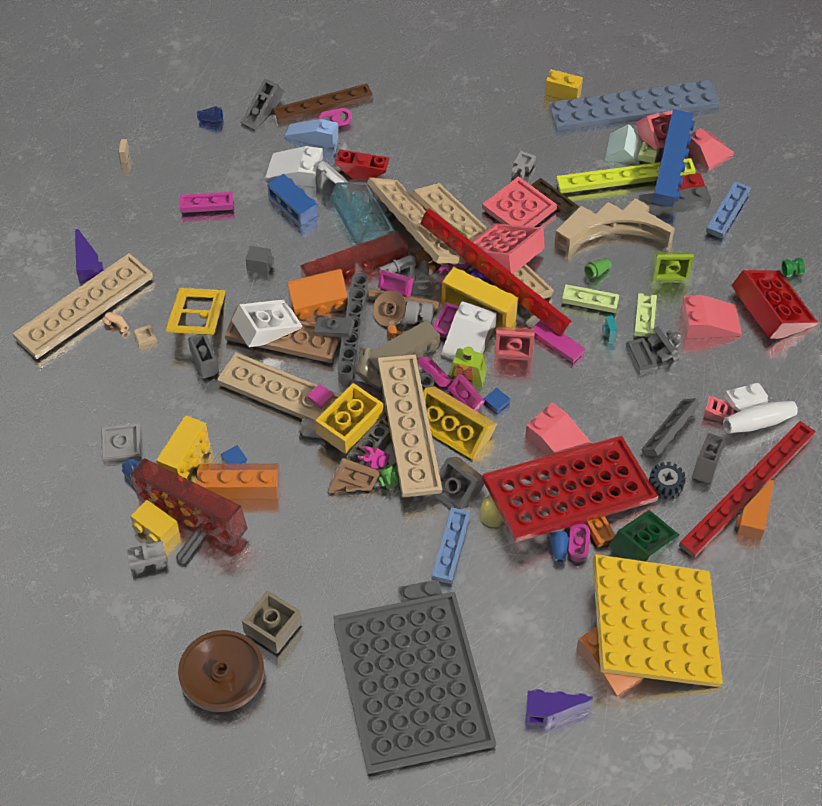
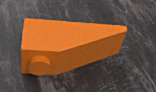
(755, 514)

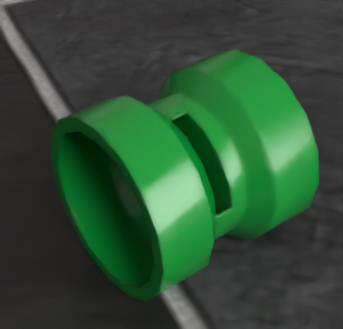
(793, 267)

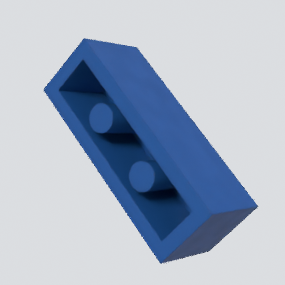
(292, 199)

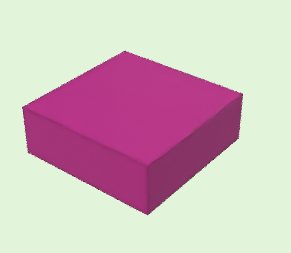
(320, 396)

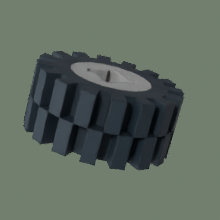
(673, 485)

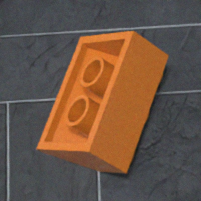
(317, 294)

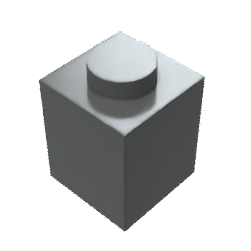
(259, 259)

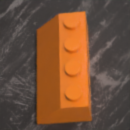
(240, 480)

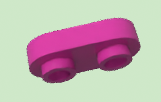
(333, 115)
(579, 544)

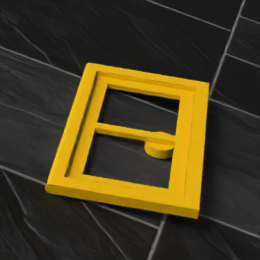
(211, 315)

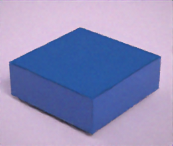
(496, 400)
(234, 456)

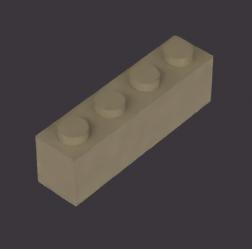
(416, 341)

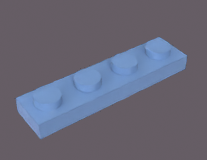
(728, 209)
(451, 545)

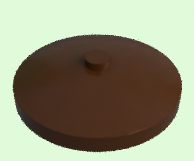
(221, 670)

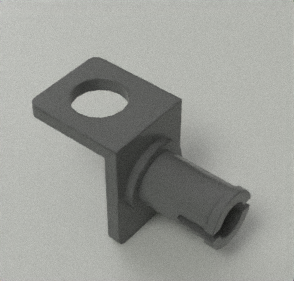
(415, 290)

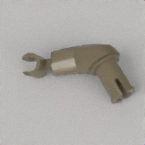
(365, 371)

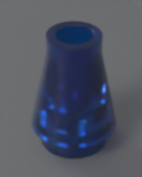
(211, 114)

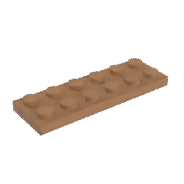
(299, 343)

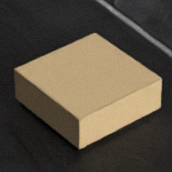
(123, 151)
(144, 336)

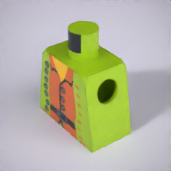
(469, 364)

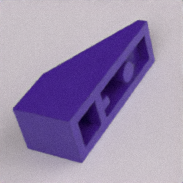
(86, 259)

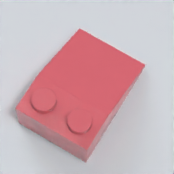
(709, 317)
(555, 431)

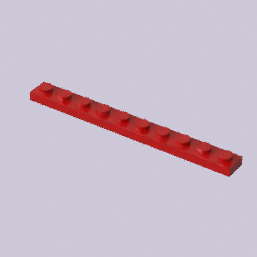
(495, 272)
(746, 489)

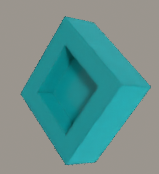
(610, 329)

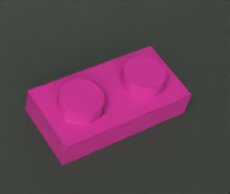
(445, 319)
(466, 393)

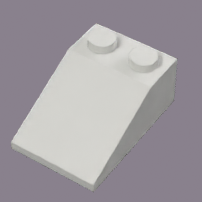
(298, 164)
(265, 321)
(470, 328)

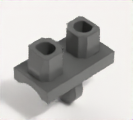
(668, 350)

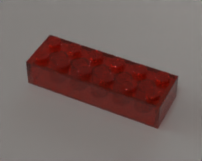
(189, 502)

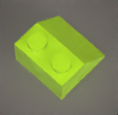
(671, 265)

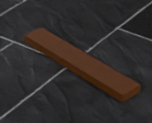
(322, 103)

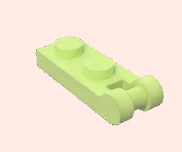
(645, 315)

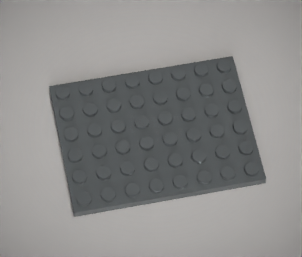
(413, 682)

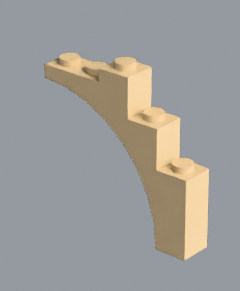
(610, 218)

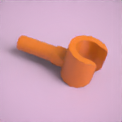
(392, 332)

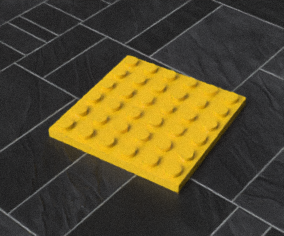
(656, 621)

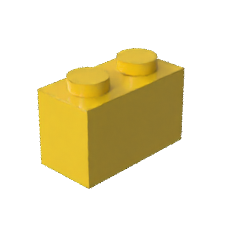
(563, 85)
(154, 523)

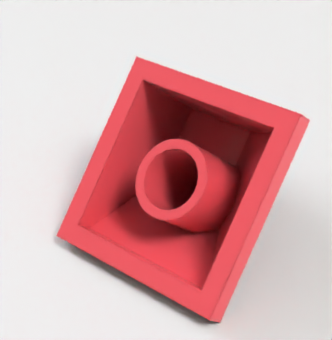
(708, 148)

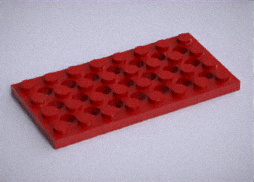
(565, 498)

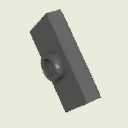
(334, 327)

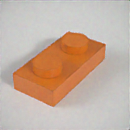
(600, 531)

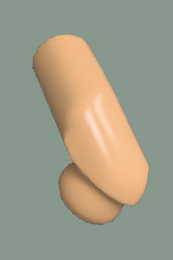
(117, 319)

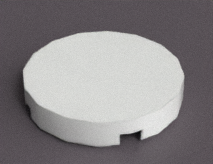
(331, 173)

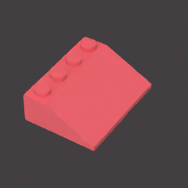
(511, 244)

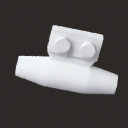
(754, 410)

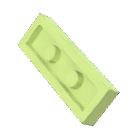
(590, 298)

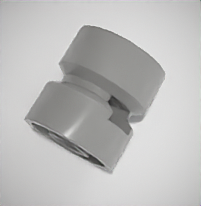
(418, 312)

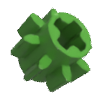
(388, 476)

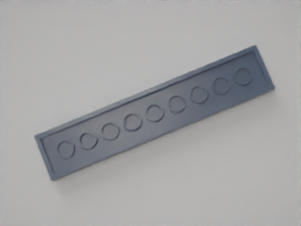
(633, 104)

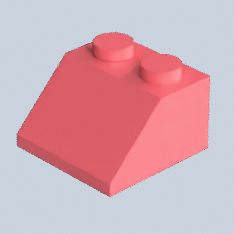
(654, 129)
(514, 342)

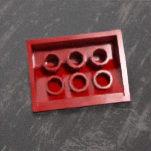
(773, 303)

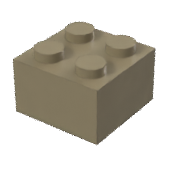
(272, 621)

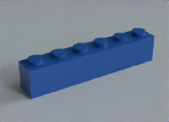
(673, 157)

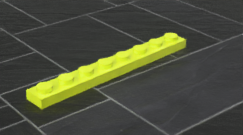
(614, 177)

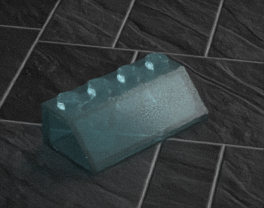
(360, 211)

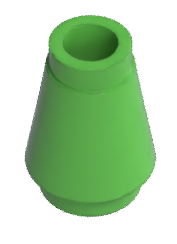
(597, 268)

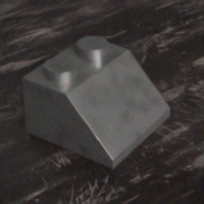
(459, 483)

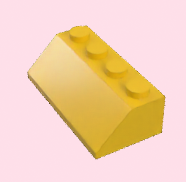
(457, 423)

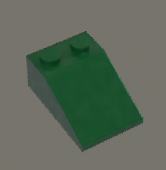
(643, 538)

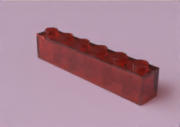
(360, 257)

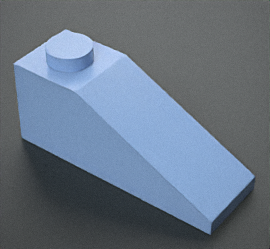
(314, 132)

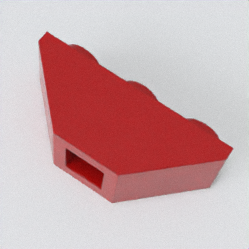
(361, 165)

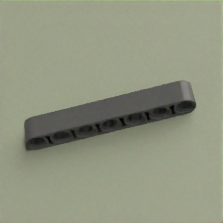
(350, 345)
(382, 429)

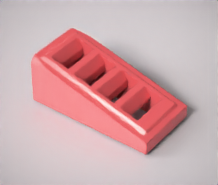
(718, 404)

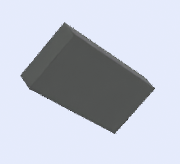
(641, 356)

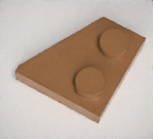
(353, 477)

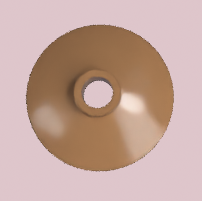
(383, 306)

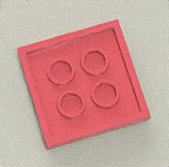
(519, 204)

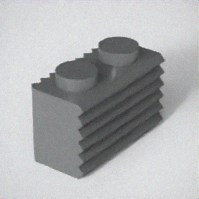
(203, 355)

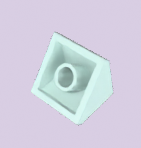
(624, 146)

